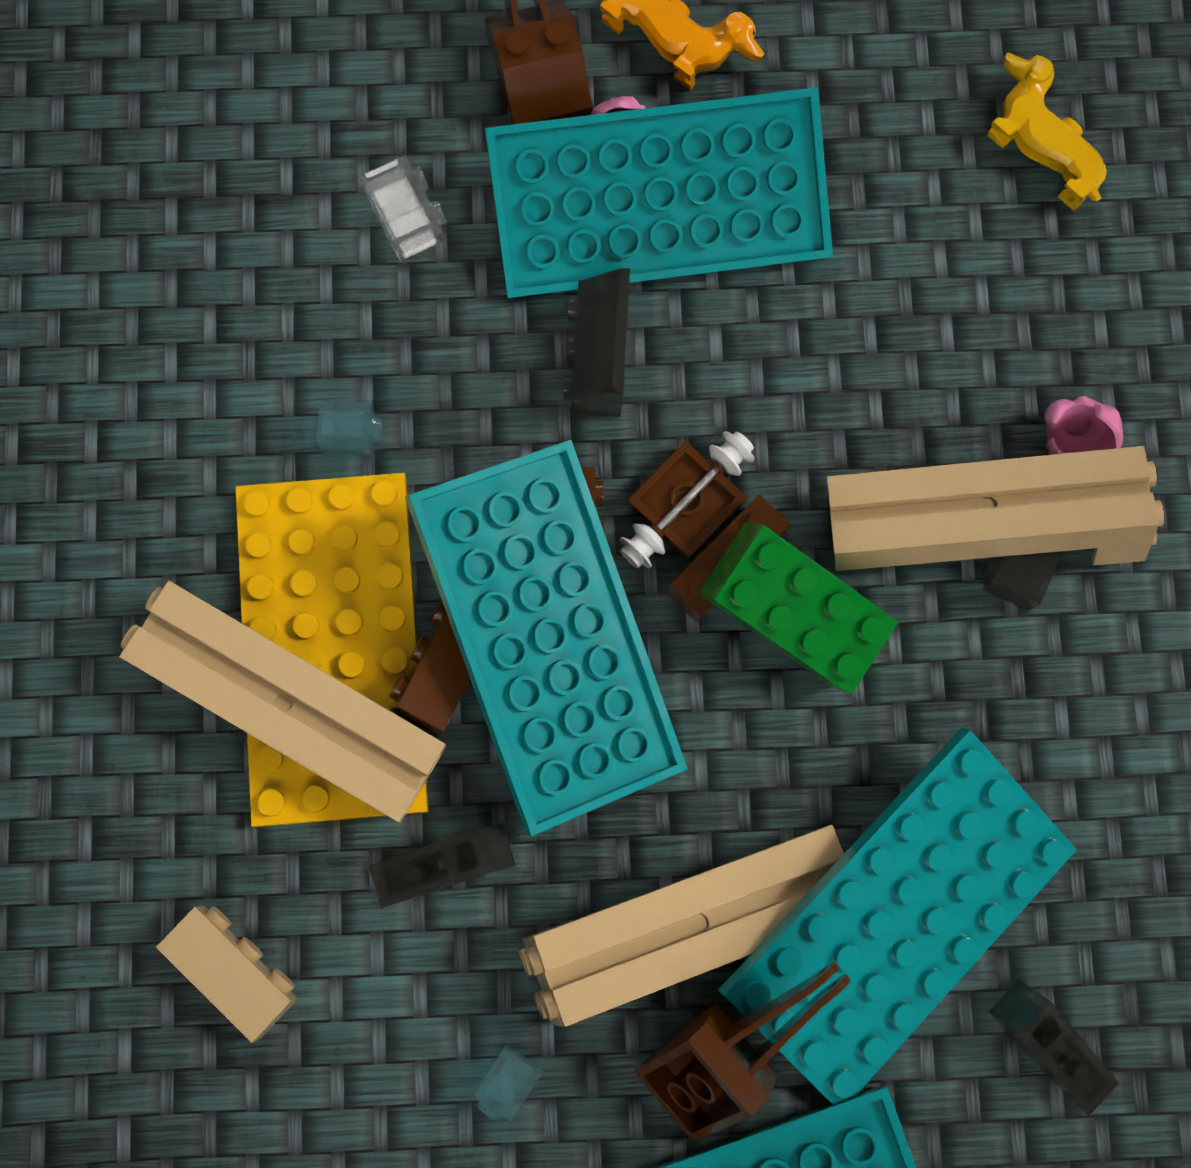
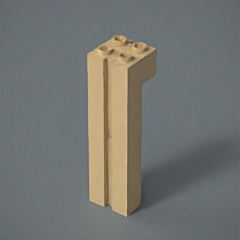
(998, 510)
(282, 700)
(673, 930)

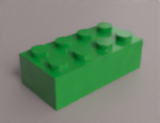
(798, 607)

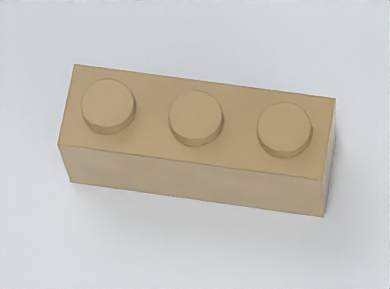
(228, 971)

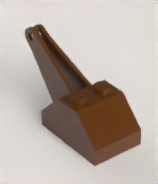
(539, 62)
(710, 1071)

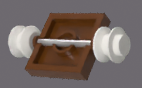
(687, 500)

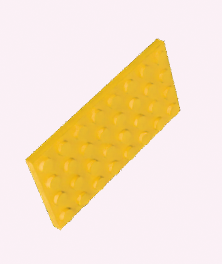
(335, 586)

